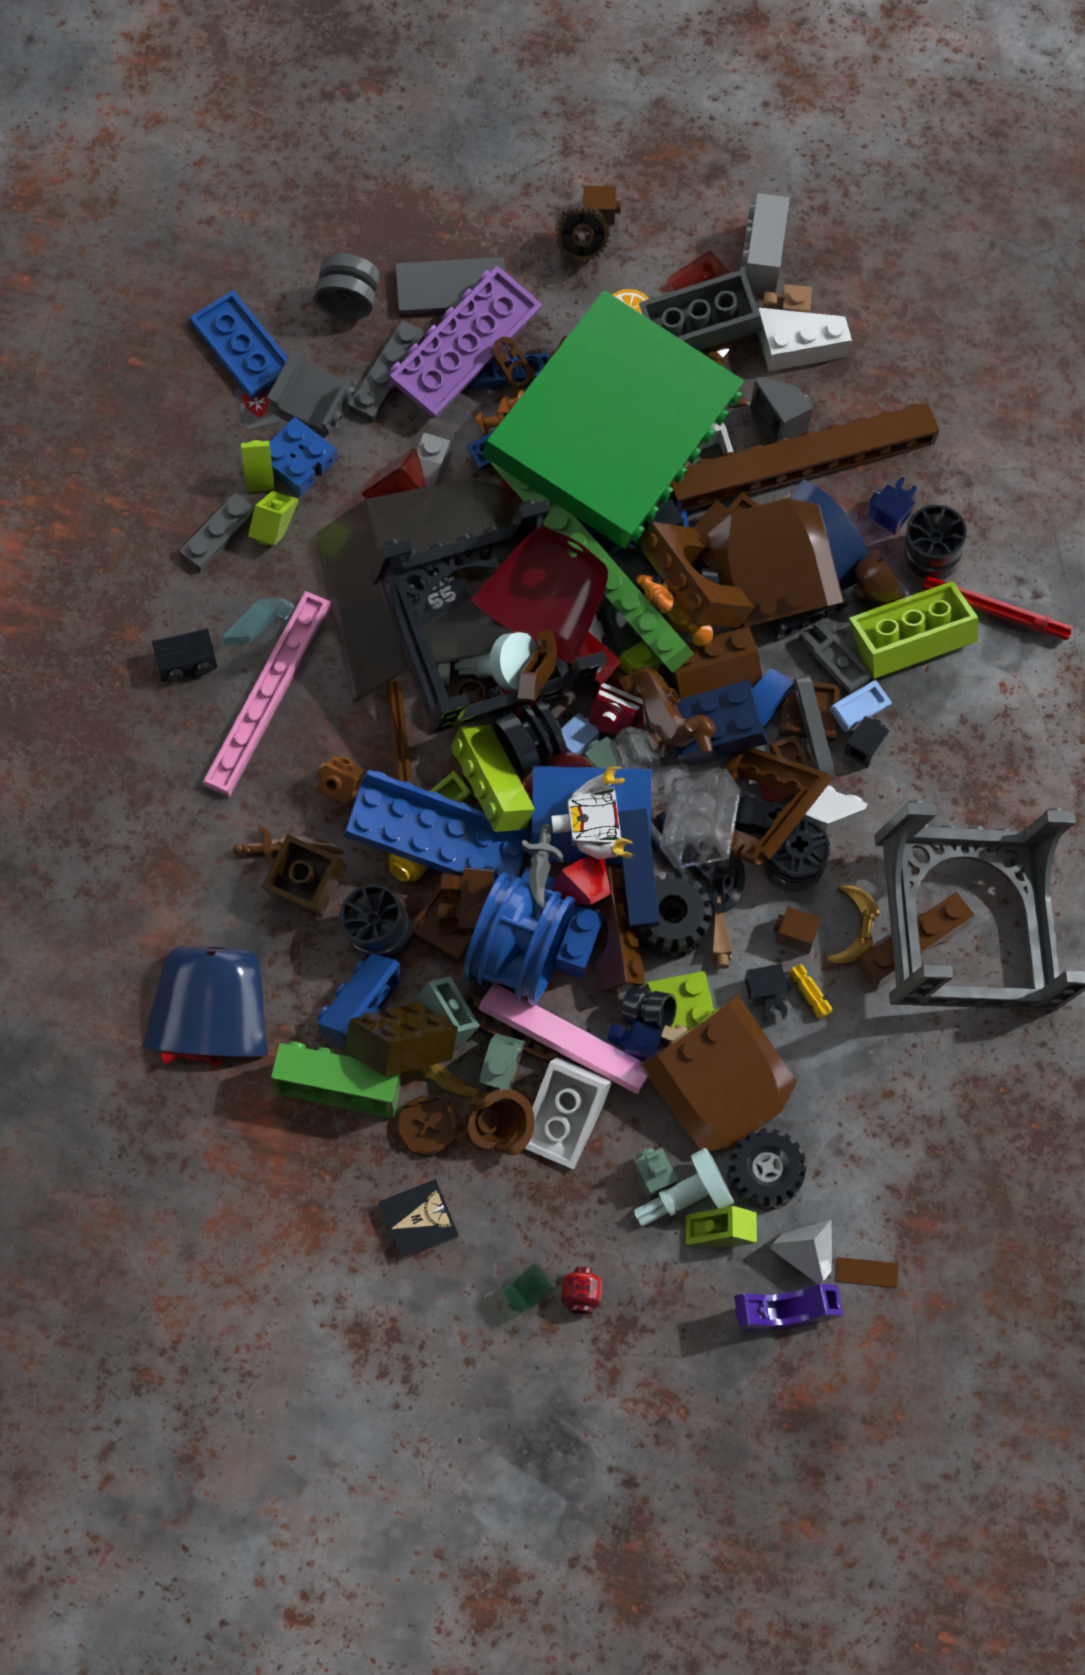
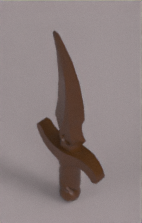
(273, 846)

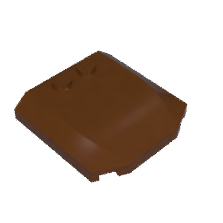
(777, 559)
(721, 1077)

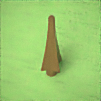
(721, 943)

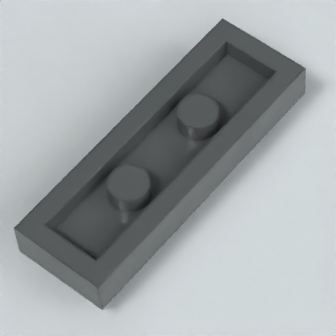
(217, 532)

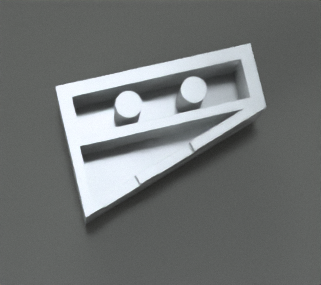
(802, 338)

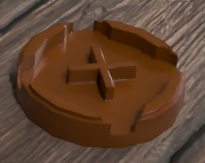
(427, 1126)

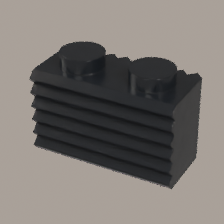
(184, 655)

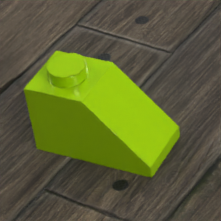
(272, 518)
(721, 1227)

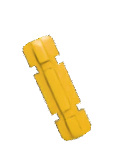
(810, 991)

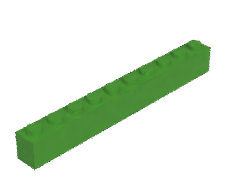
(619, 587)

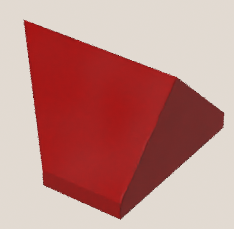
(584, 881)

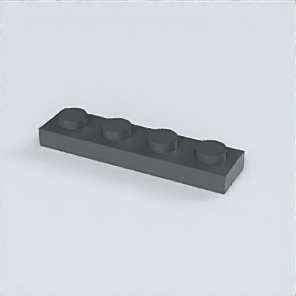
(374, 389)

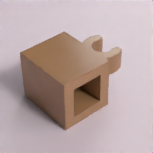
(794, 299)

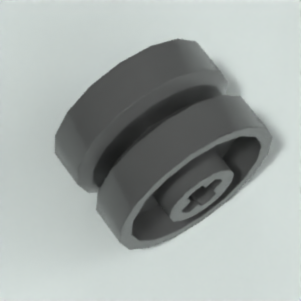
(347, 286)

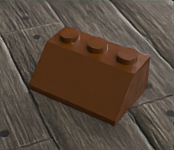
(722, 662)

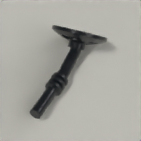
(719, 879)

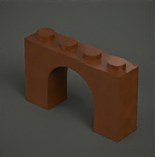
(674, 555)

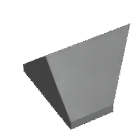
(808, 1249)

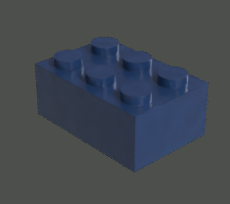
(735, 719)

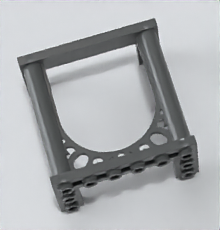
(1034, 853)

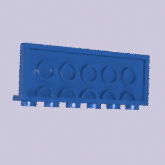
(431, 829)

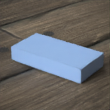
(863, 702)

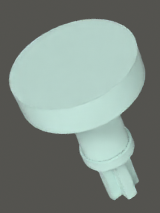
(504, 662)
(704, 1183)

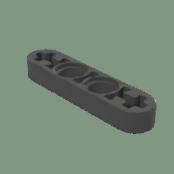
(813, 725)

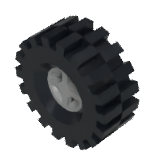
(773, 1155)

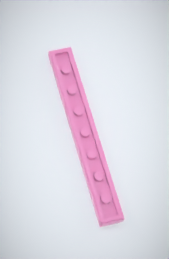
(266, 694)

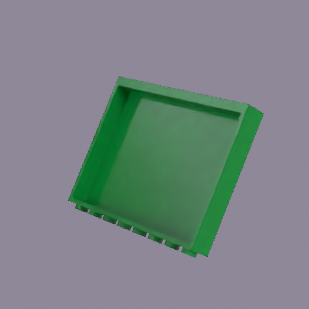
(614, 419)

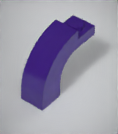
(788, 1309)

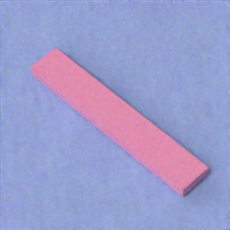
(564, 1038)

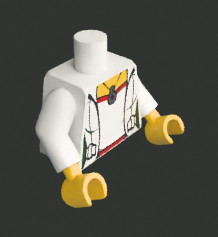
(594, 818)

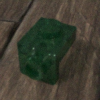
(528, 1289)

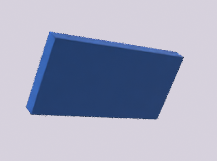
(240, 343)

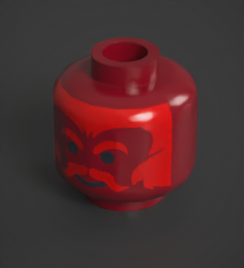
(582, 1291)

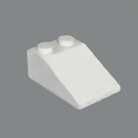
(566, 1111)

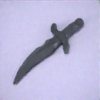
(540, 863)

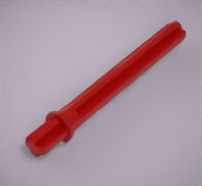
(1012, 613)

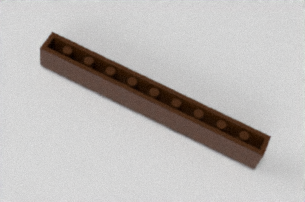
(805, 456)

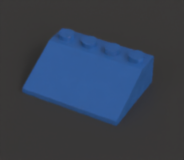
(555, 787)

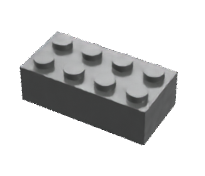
(707, 311)

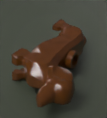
(663, 714)

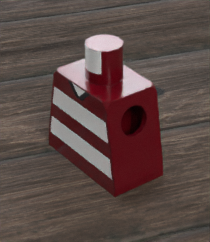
(616, 709)

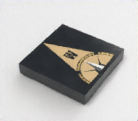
(418, 1219)

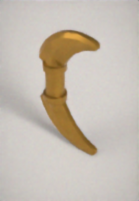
(864, 942)

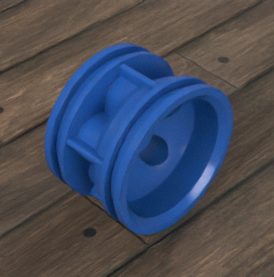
(517, 938)

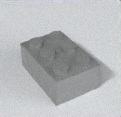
(764, 242)

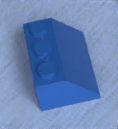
(366, 992)

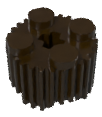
(569, 242)

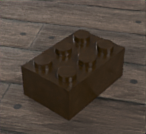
(400, 1039)

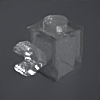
(633, 749)

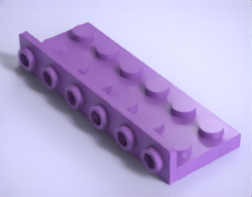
(463, 341)

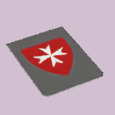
(256, 411)

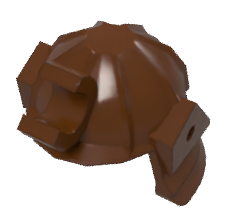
(499, 1122)

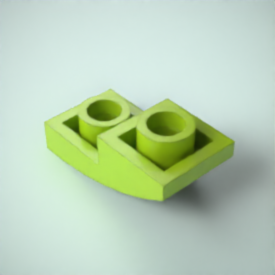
(257, 466)

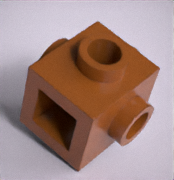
(339, 779)

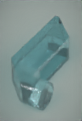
(257, 619)

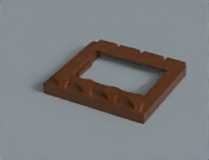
(783, 775)

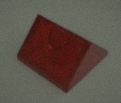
(399, 476)

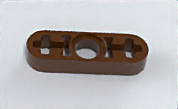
(513, 352)

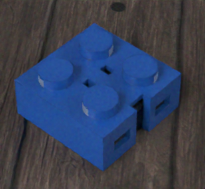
(300, 455)

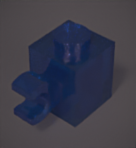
(892, 506)
(640, 1042)

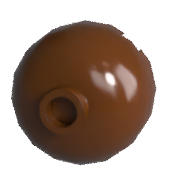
(876, 581)

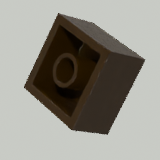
(304, 876)

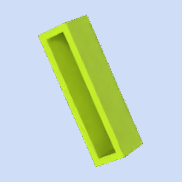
(492, 778)

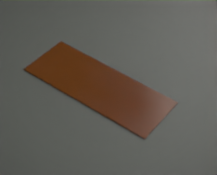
(867, 1272)

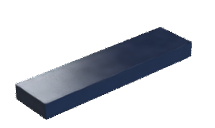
(639, 869)

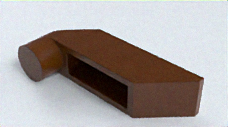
(538, 667)

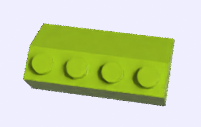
(914, 629)

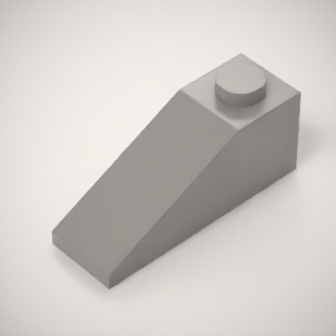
(434, 457)

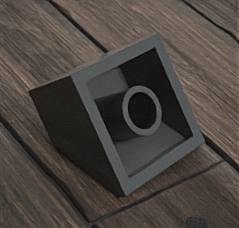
(781, 408)

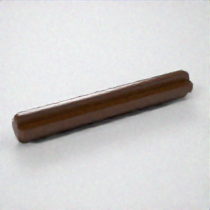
(398, 731)

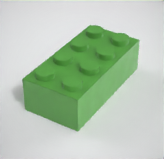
(333, 1080)

